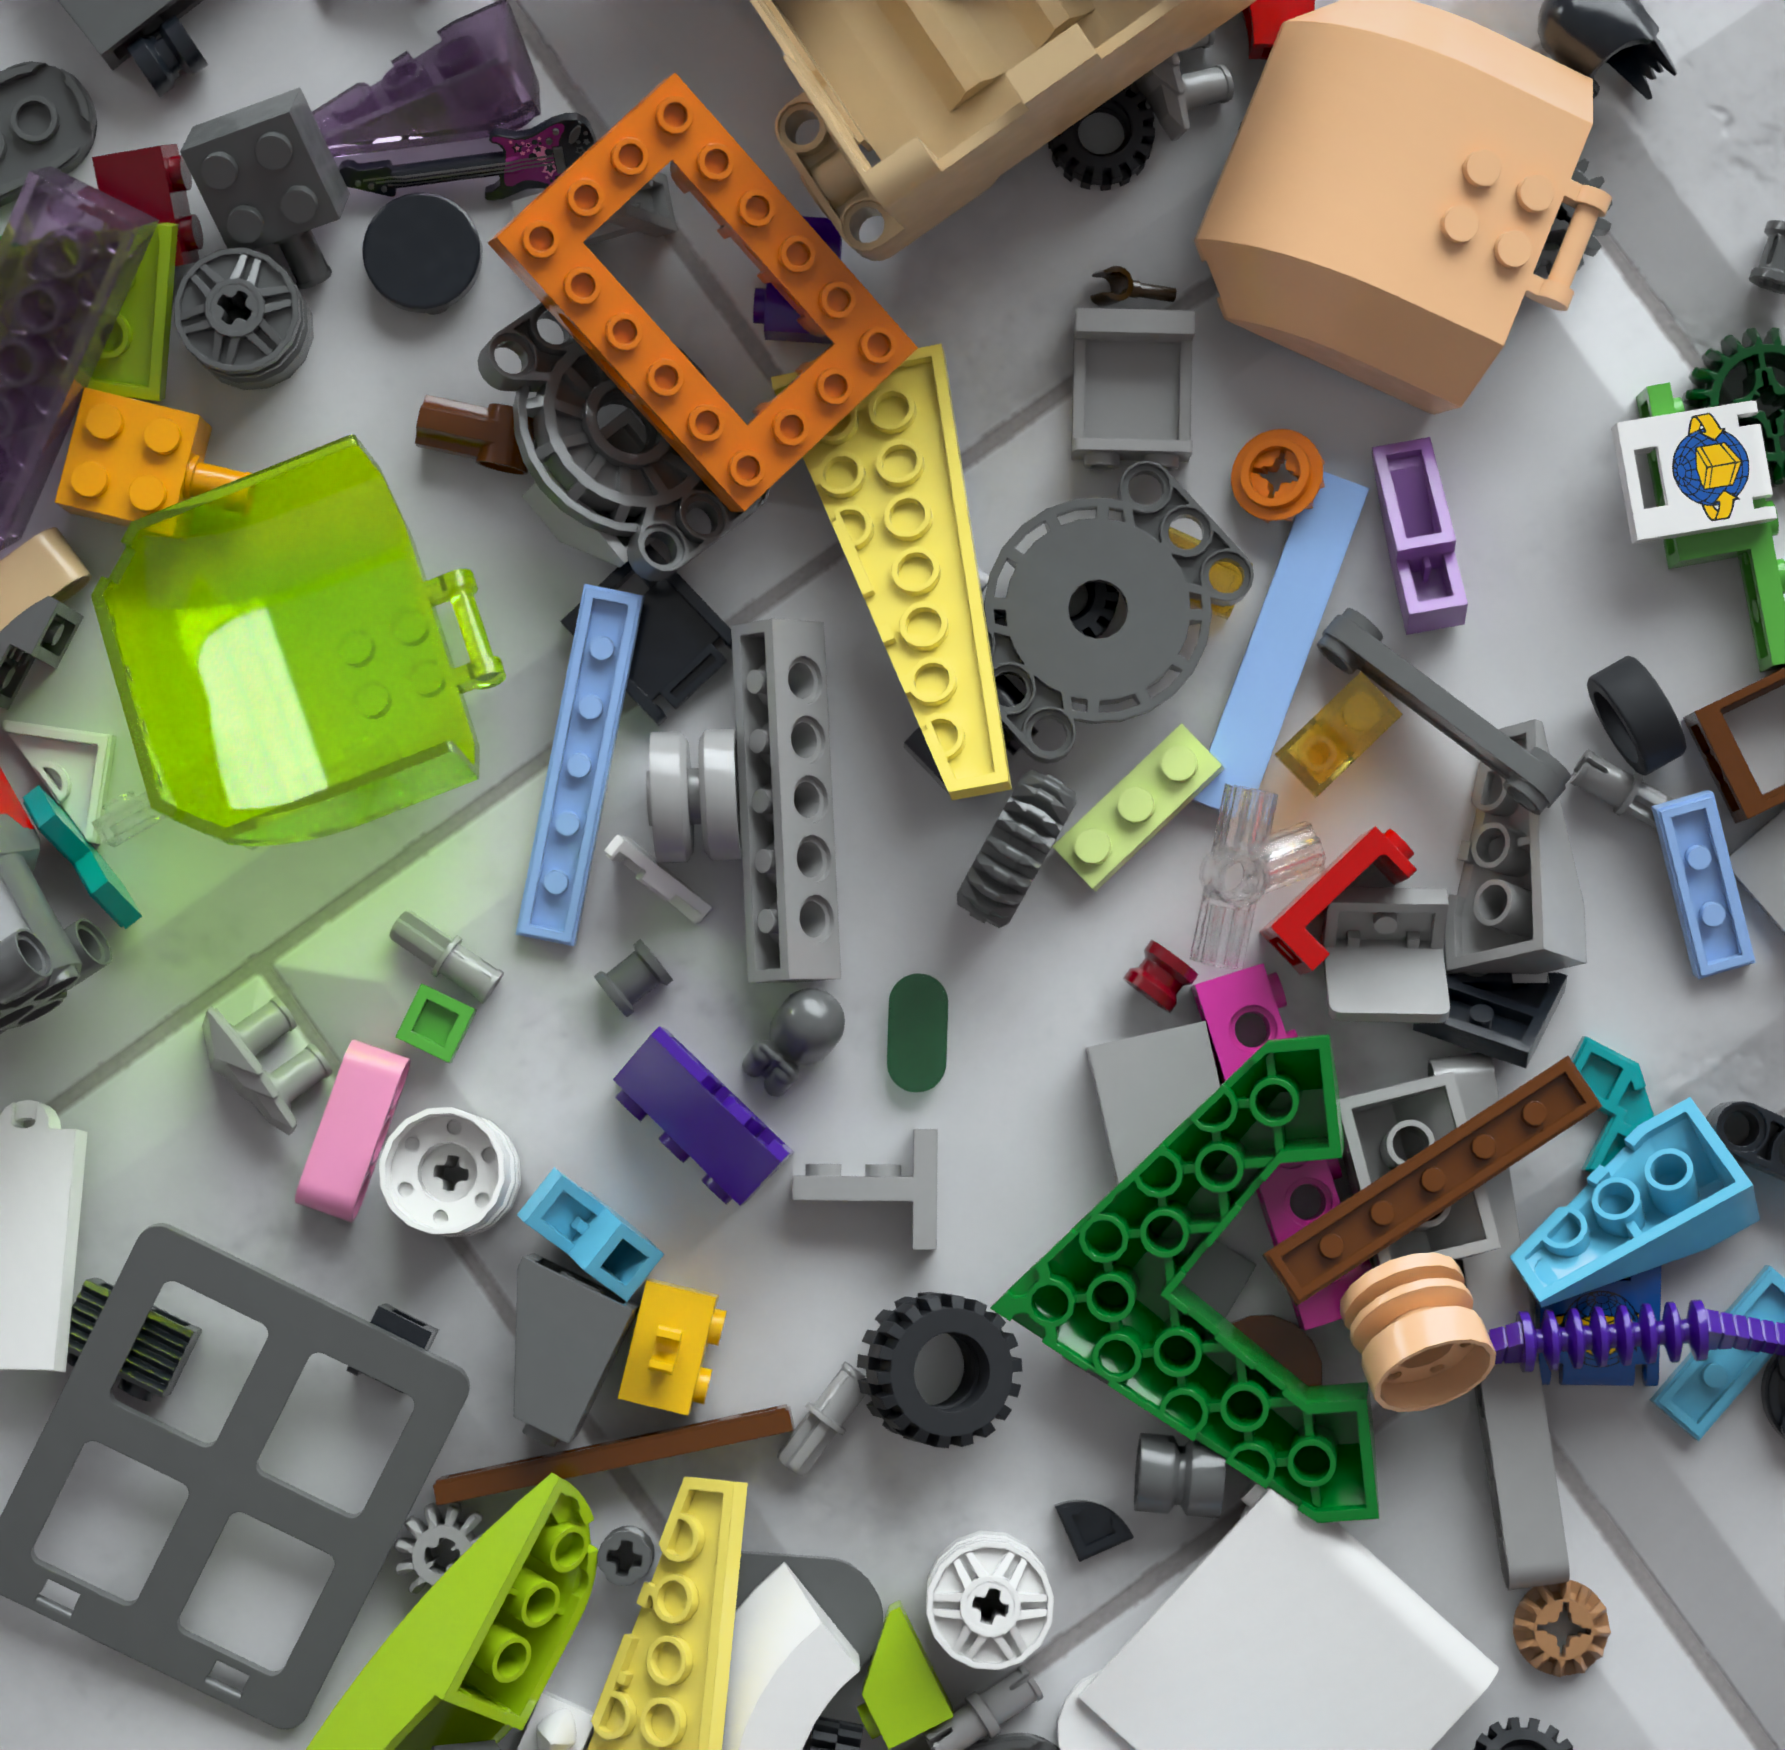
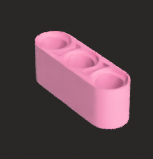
(352, 1130)

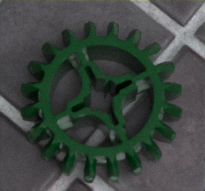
(1758, 384)

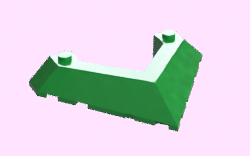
(1118, 1304)

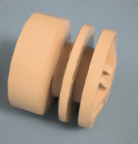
(1417, 1332)

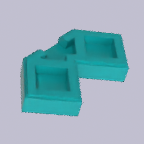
(91, 868)
(1620, 1091)

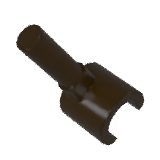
(1124, 286)

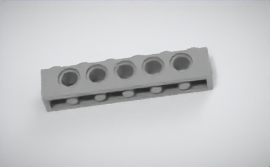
(785, 801)

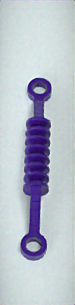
(1701, 1330)

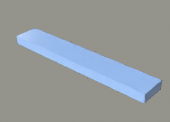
(1283, 637)
(579, 764)

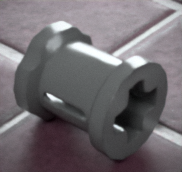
(1771, 269)
(633, 978)
(641, 1546)

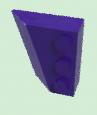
(700, 1118)

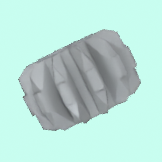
(430, 1537)

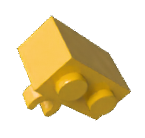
(671, 1346)

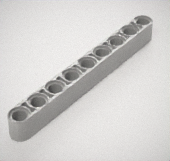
(1508, 1400)

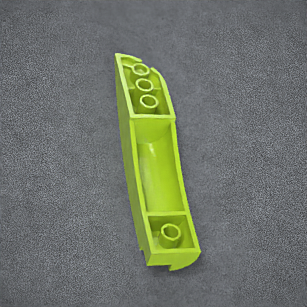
(480, 1638)

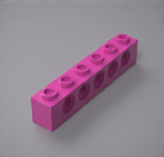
(1220, 1006)

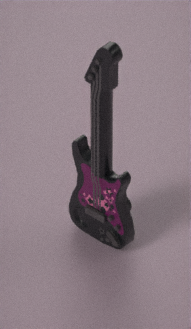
(528, 161)

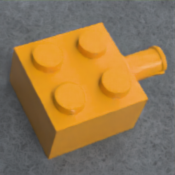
(135, 459)

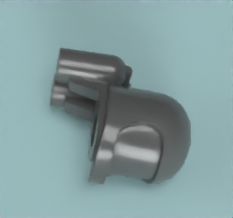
(800, 1035)

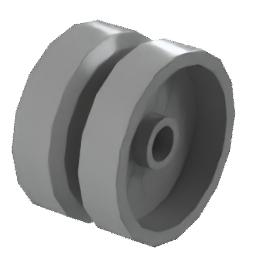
(694, 796)

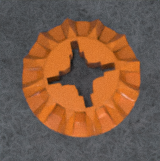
(1265, 455)

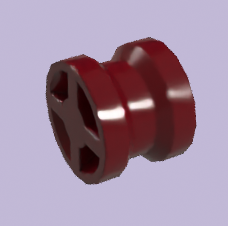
(1160, 976)

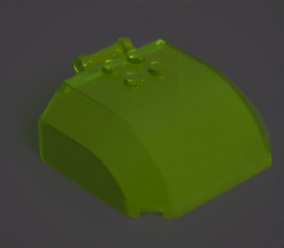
(291, 654)

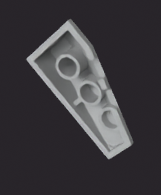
(1518, 883)

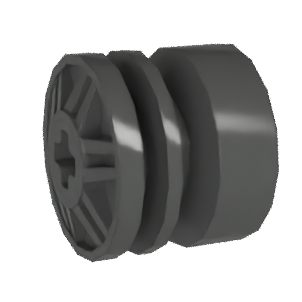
(239, 351)

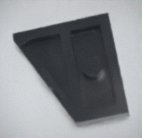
(1498, 1015)

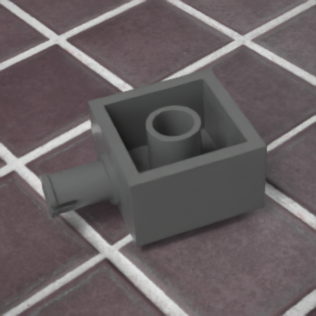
(269, 180)

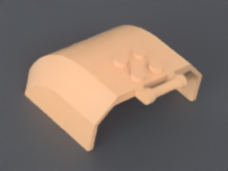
(1400, 195)

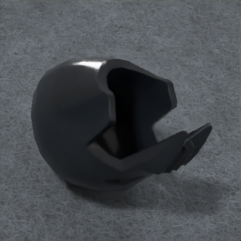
(1602, 31)

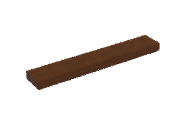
(1431, 1180)
(614, 1454)

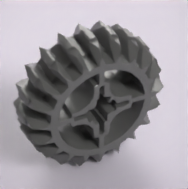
(1016, 848)

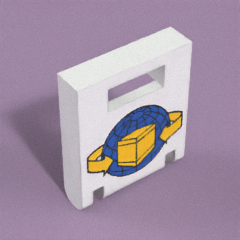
(1705, 469)

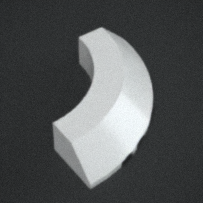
(782, 1666)

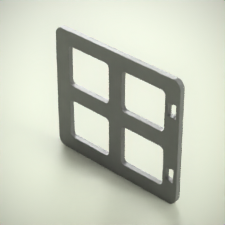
(226, 1473)

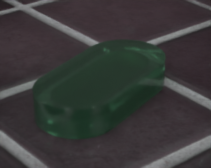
(917, 1033)

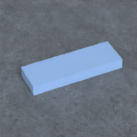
(1703, 884)

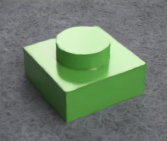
(436, 1023)

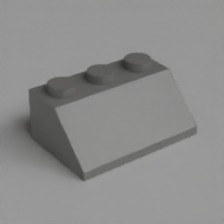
(1393, 1126)

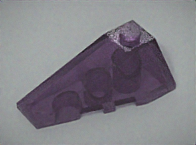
(445, 95)

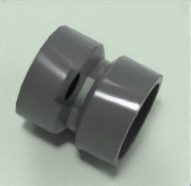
(1178, 1476)

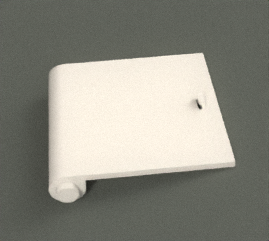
(1289, 1646)

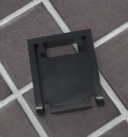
(672, 641)

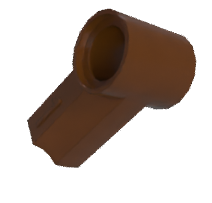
(472, 433)

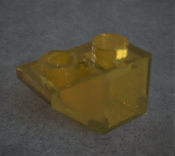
(1338, 734)

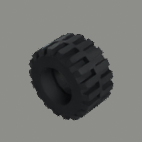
(984, 1380)

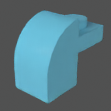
(591, 1234)

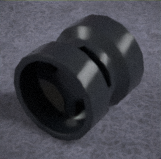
(166, 56)

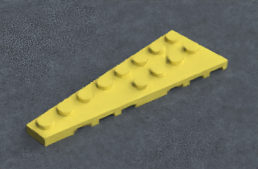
(906, 529)

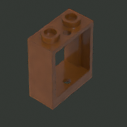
(1724, 756)

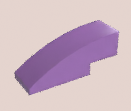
(1419, 536)

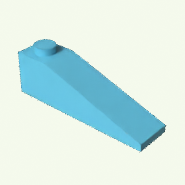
(1650, 1205)

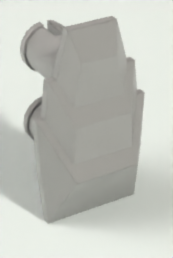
(1175, 94)
(233, 1054)

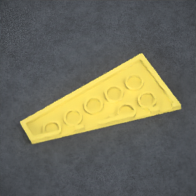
(676, 1663)

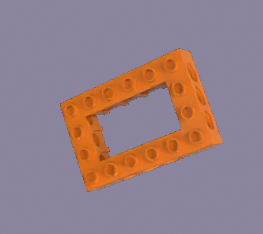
(550, 258)

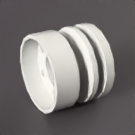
(415, 1166)
(969, 1570)

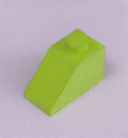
(901, 1684)

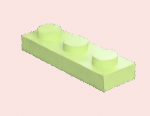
(1138, 807)

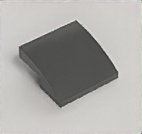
(36, 633)

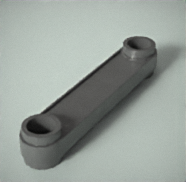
(1531, 778)

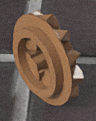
(1543, 1606)

